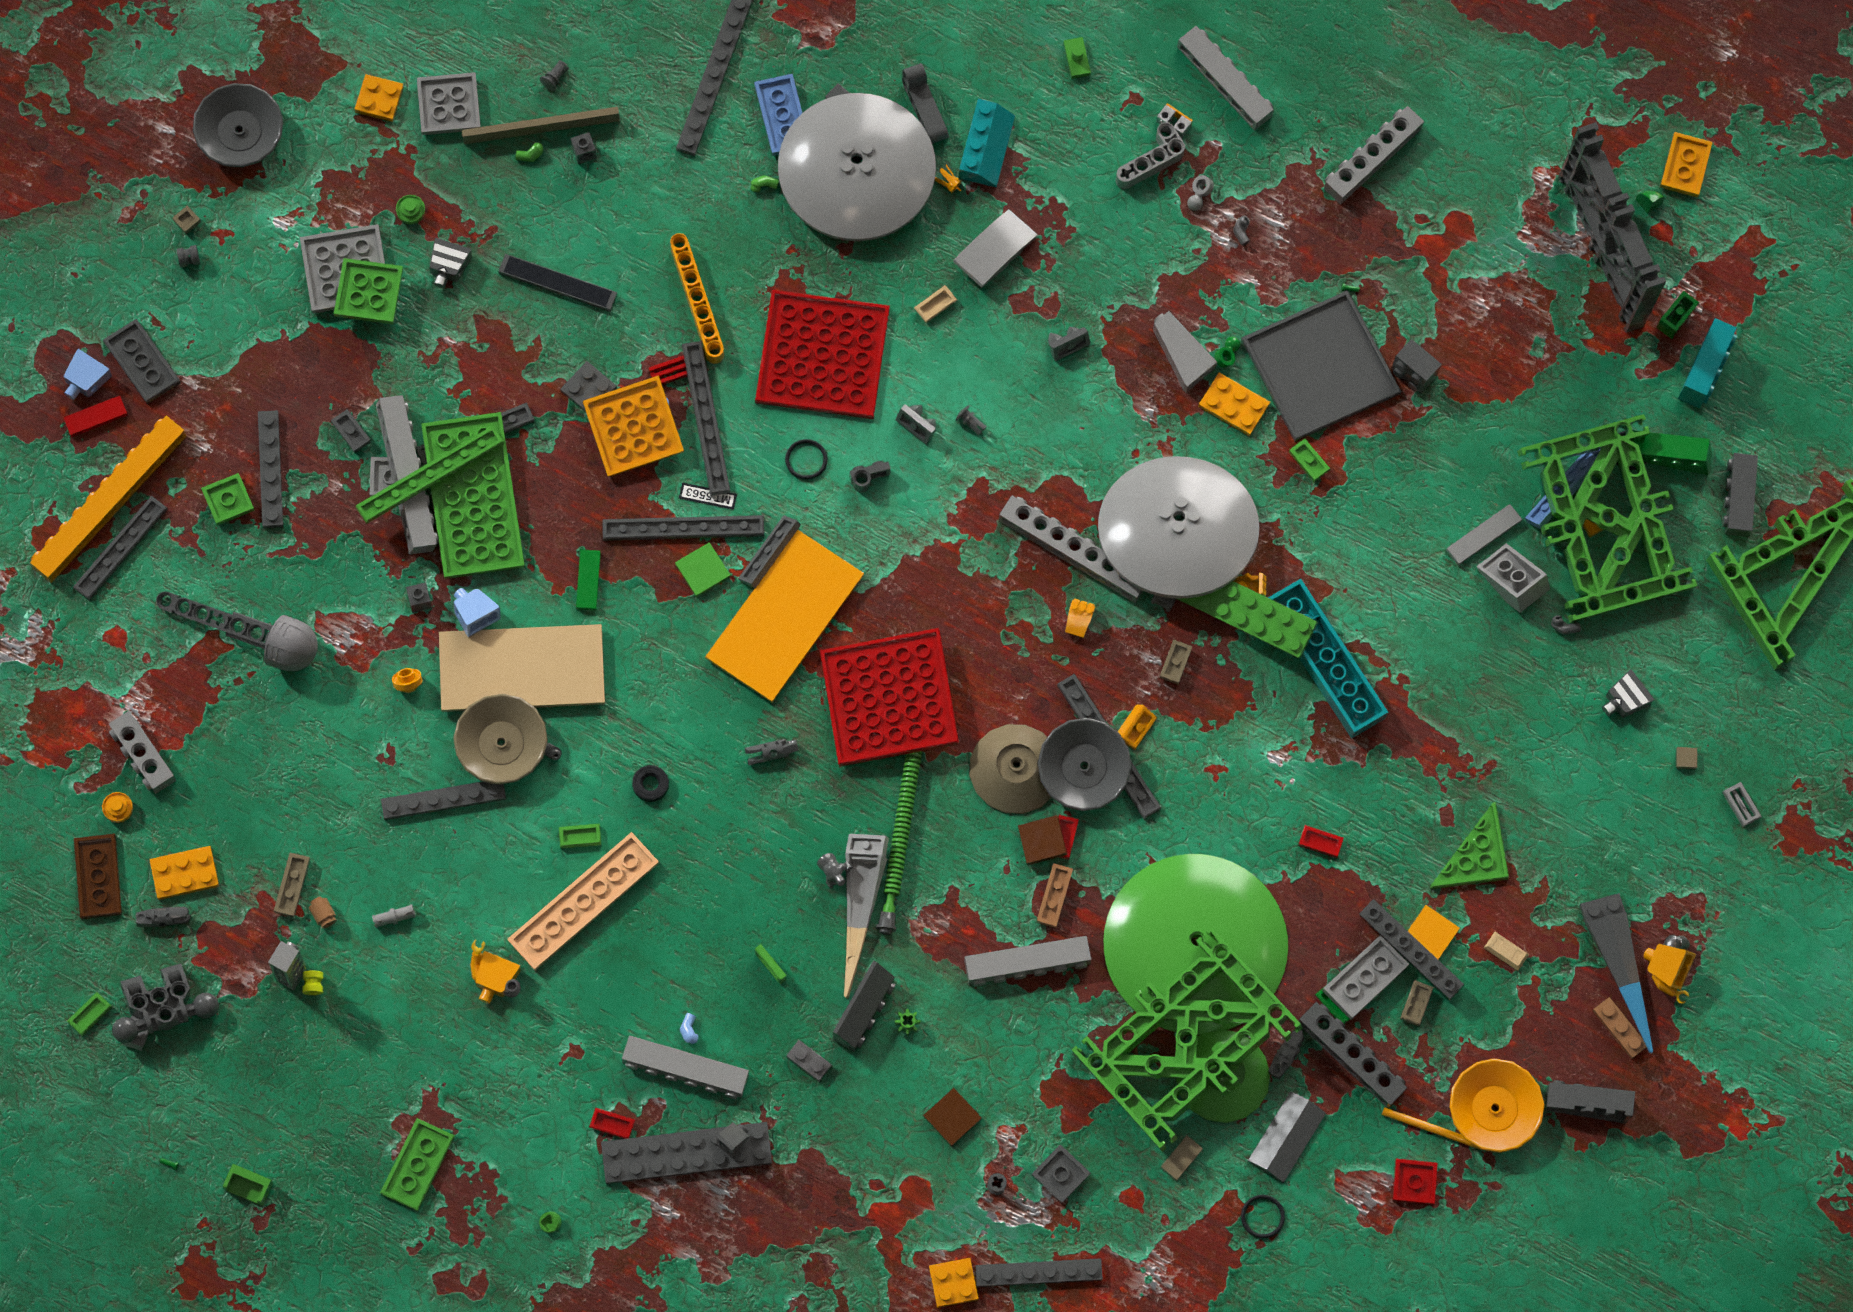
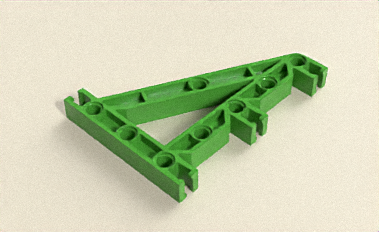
(1742, 592)

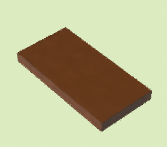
(97, 876)

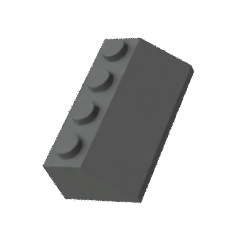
(863, 1007)

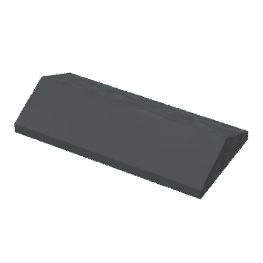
(1287, 1136)

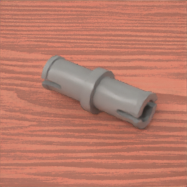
(393, 916)

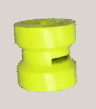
(312, 982)

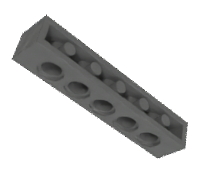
(1411, 949)
(1354, 1066)

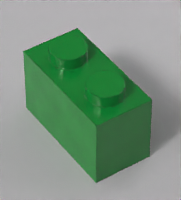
(1677, 314)

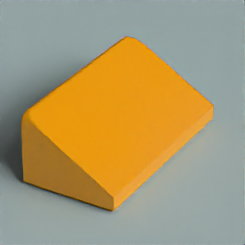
(1136, 725)

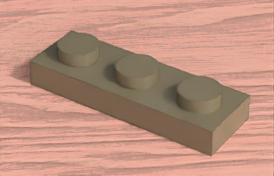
(292, 885)

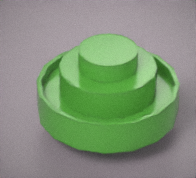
(410, 209)

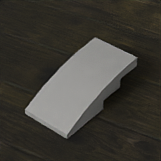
(995, 248)

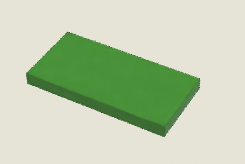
(417, 1164)

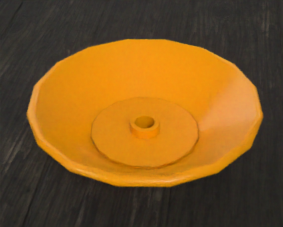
(1508, 1088)

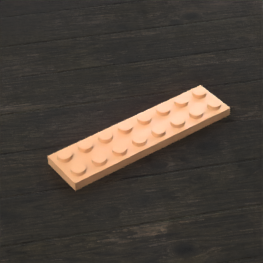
(583, 901)

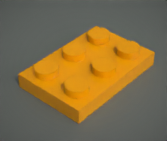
(1686, 164)
(1234, 404)
(184, 872)

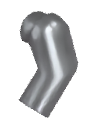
(1240, 229)

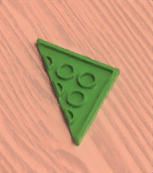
(1479, 856)

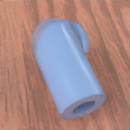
(686, 1029)

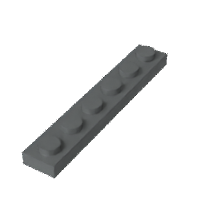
(270, 469)
(442, 799)
(1038, 1272)

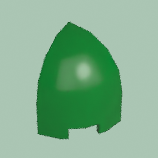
(1649, 200)

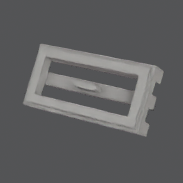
(1737, 812)

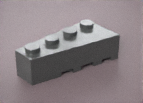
(1589, 1101)

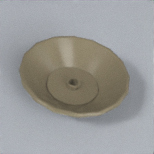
(494, 720)
(995, 777)

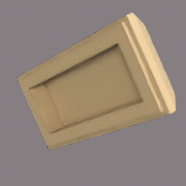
(935, 304)
(1506, 951)

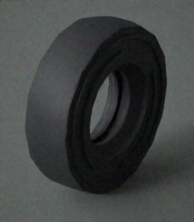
(659, 774)

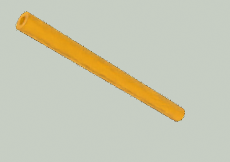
(1426, 1126)

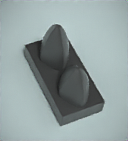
(1072, 342)
(911, 419)

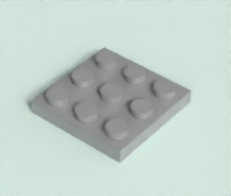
(448, 103)

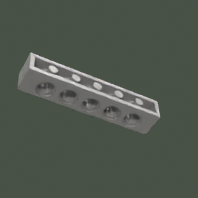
(1342, 190)

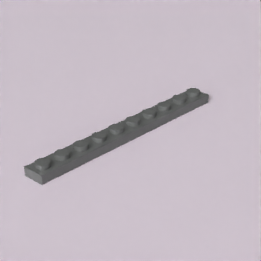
(713, 76)

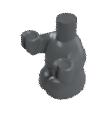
(832, 869)

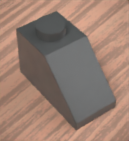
(732, 1139)

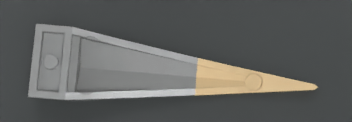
(868, 861)

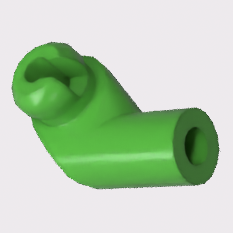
(531, 155)
(762, 181)

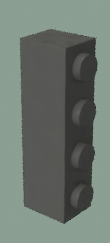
(1741, 494)

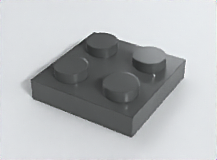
(586, 384)
(1060, 1174)

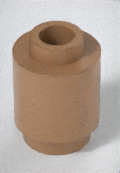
(322, 912)

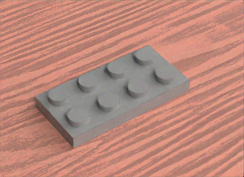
(1365, 977)

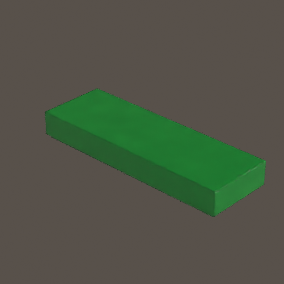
(588, 579)

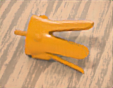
(953, 181)

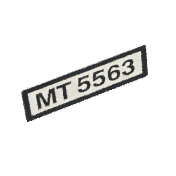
(702, 495)

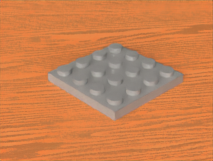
(324, 259)

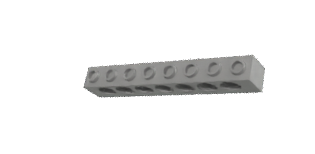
(1061, 548)

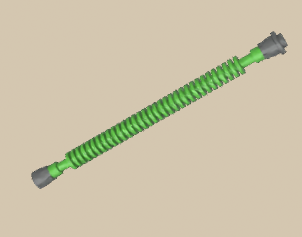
(899, 841)

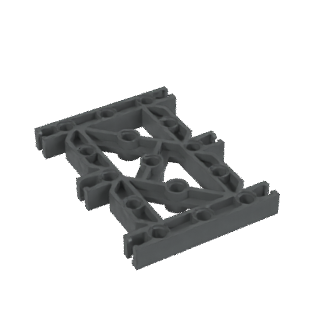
(1611, 228)

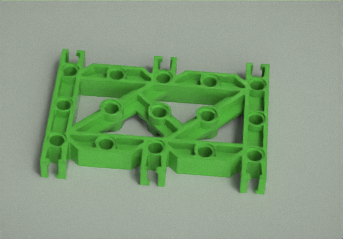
(1629, 530)
(1188, 1012)

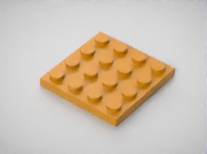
(633, 426)

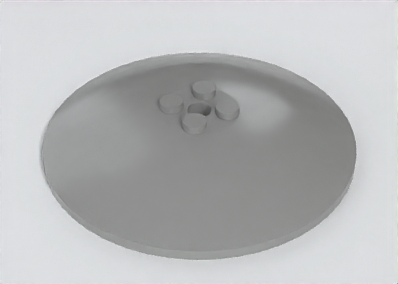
(865, 197)
(1173, 555)

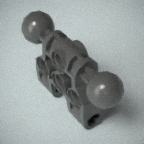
(174, 980)

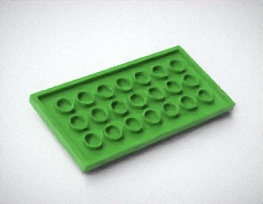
(474, 504)

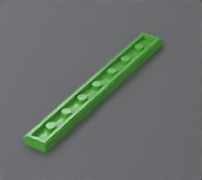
(429, 474)

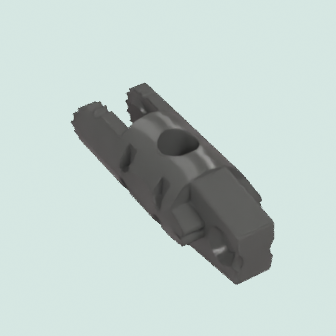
(781, 749)
(162, 917)
(1286, 1055)

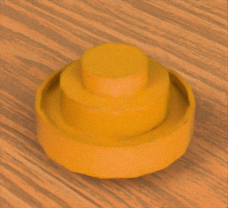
(407, 680)
(117, 807)

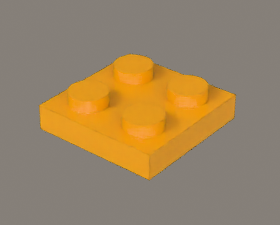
(379, 98)
(953, 1282)

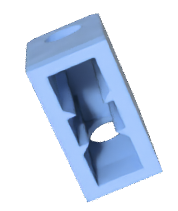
(85, 375)
(475, 610)

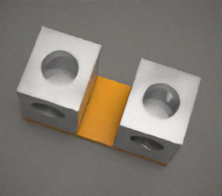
(1169, 112)

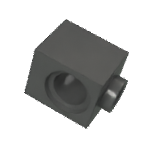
(583, 148)
(418, 597)

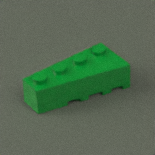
(1676, 452)

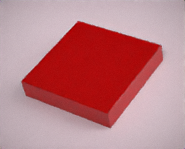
(1414, 1181)

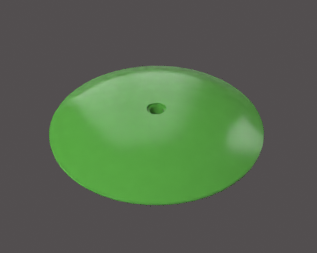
(1178, 901)

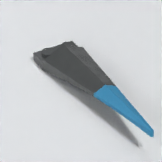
(1611, 933)

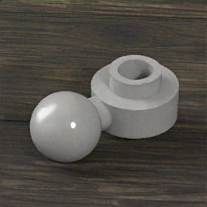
(1195, 202)

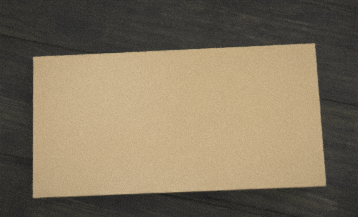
(533, 663)

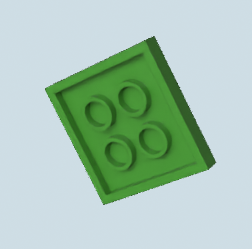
(368, 291)

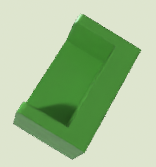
(247, 1184)

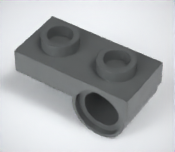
(876, 470)

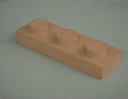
(1054, 895)
(1620, 1028)

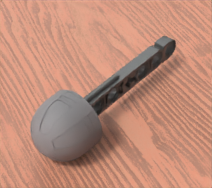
(287, 645)

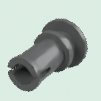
(552, 78)
(970, 420)

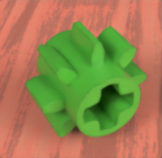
(907, 1028)

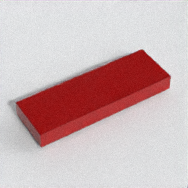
(95, 416)

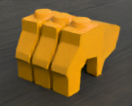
(1255, 583)
(1079, 617)

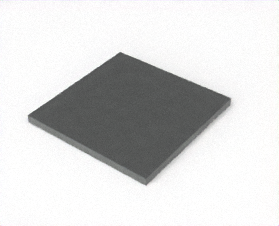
(1321, 366)

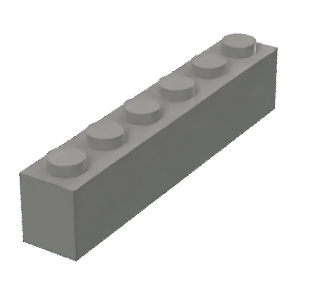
(1225, 77)
(1027, 960)
(685, 1066)

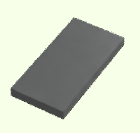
(141, 361)

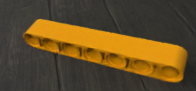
(696, 289)

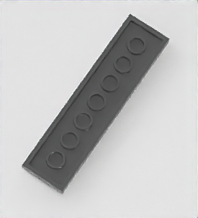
(681, 1154)

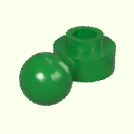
(1225, 356)

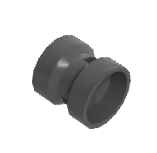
(183, 256)

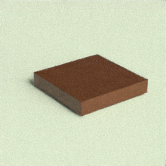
(1042, 840)
(952, 1117)

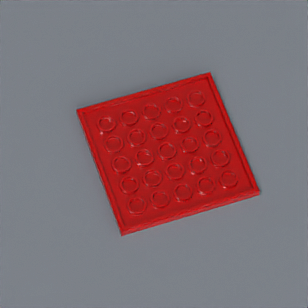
(822, 354)
(889, 697)

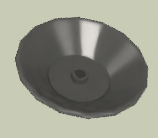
(236, 108)
(1090, 743)

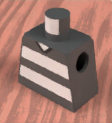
(448, 261)
(1627, 696)

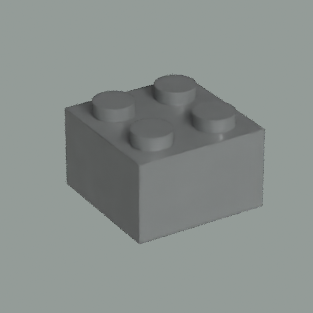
(1416, 366)

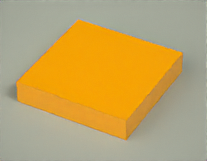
(1433, 931)

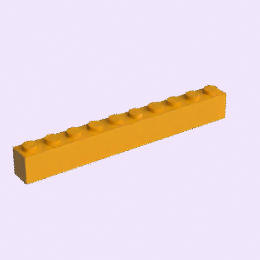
(108, 499)

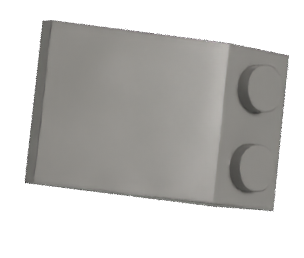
(1514, 577)

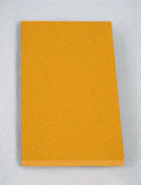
(784, 616)

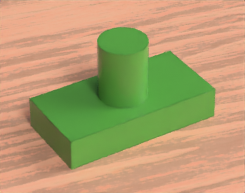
(1077, 57)

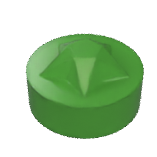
(550, 1222)

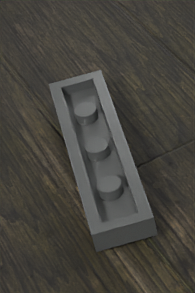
(769, 551)

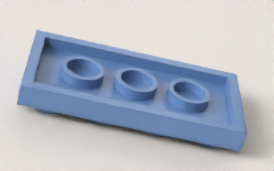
(779, 107)

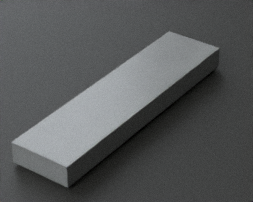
(1484, 534)

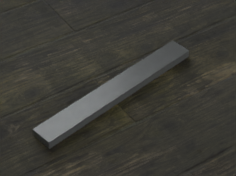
(705, 418)
(683, 527)
(1085, 708)

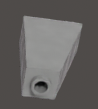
(1183, 351)

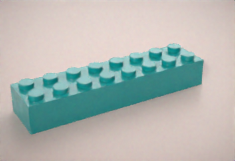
(1333, 666)

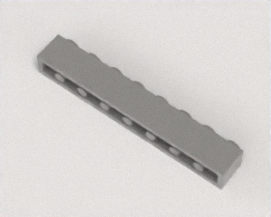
(403, 461)

